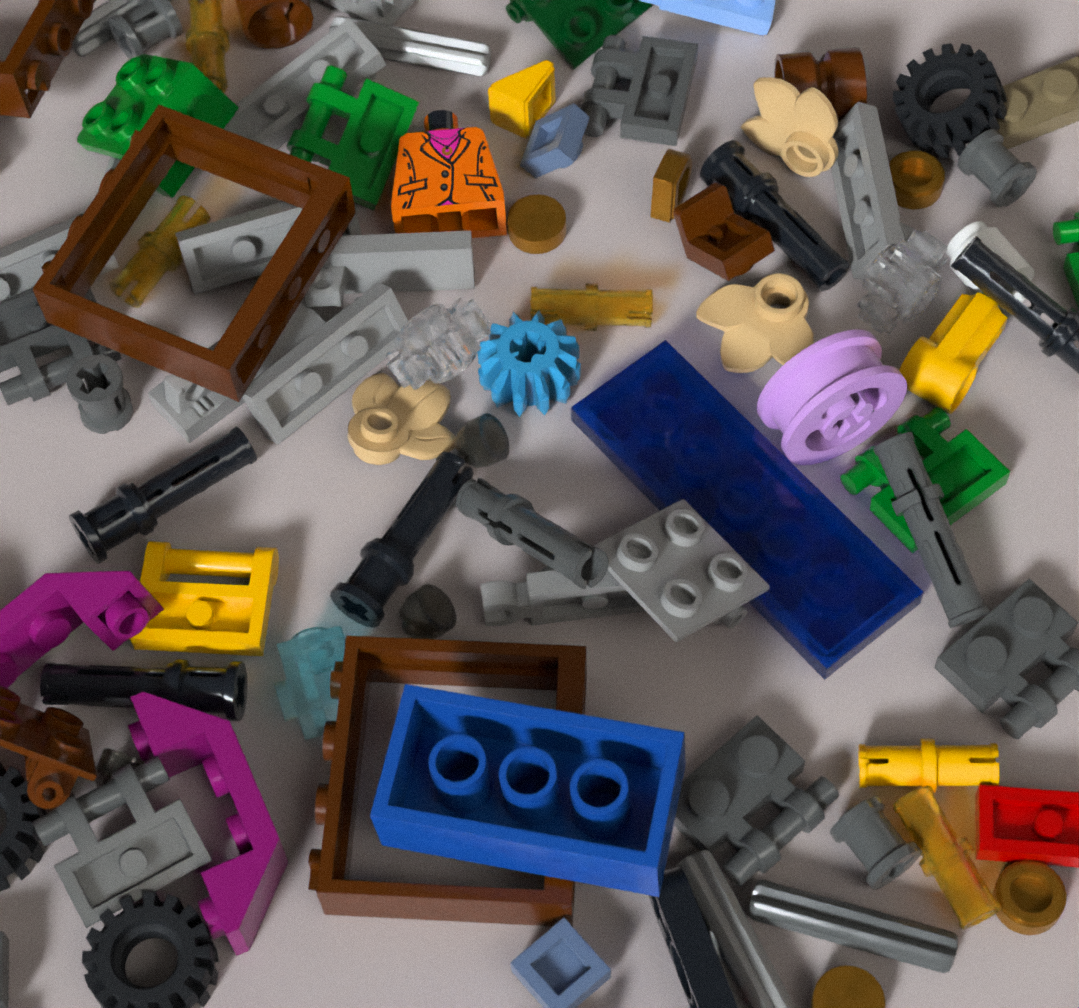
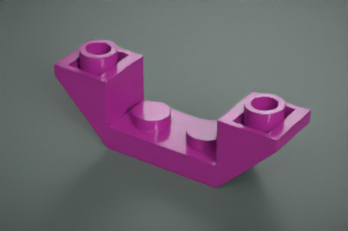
(57, 603)
(243, 885)

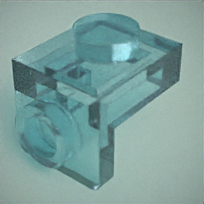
(302, 657)

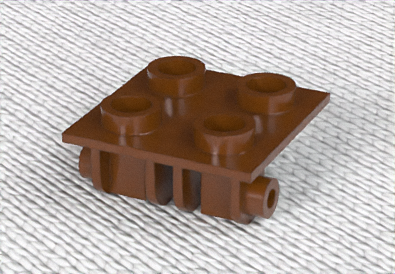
(53, 747)

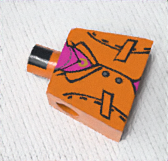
(447, 181)

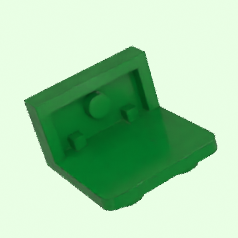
(139, 89)

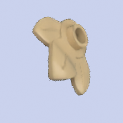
(794, 126)
(754, 328)
(399, 421)

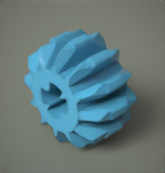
(529, 363)

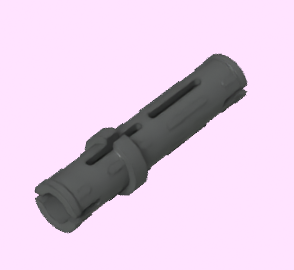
(921, 507)
(514, 522)

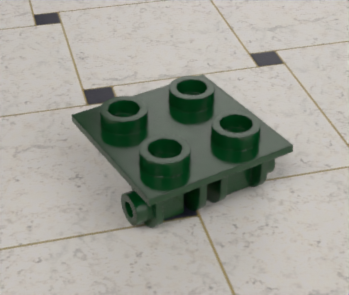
(577, 26)

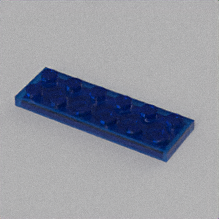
(688, 442)

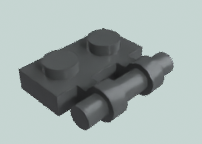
(657, 91)
(28, 336)
(1005, 648)
(735, 786)
(132, 860)

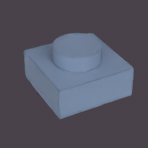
(555, 141)
(560, 968)

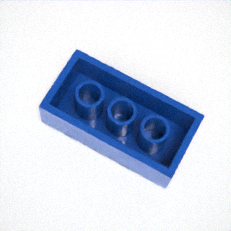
(530, 789)

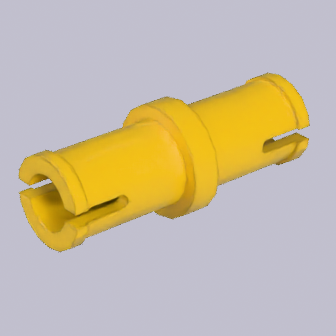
(928, 765)

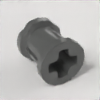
(145, 27)
(996, 168)
(103, 385)
(875, 842)

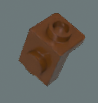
(718, 236)

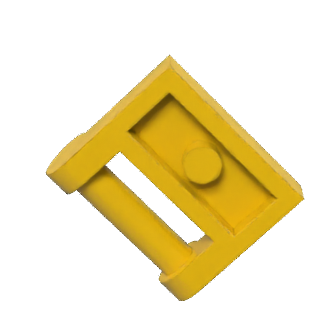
(205, 614)

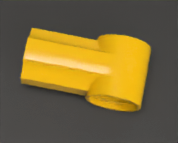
(948, 361)

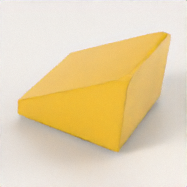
(522, 98)

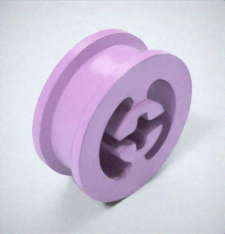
(831, 397)

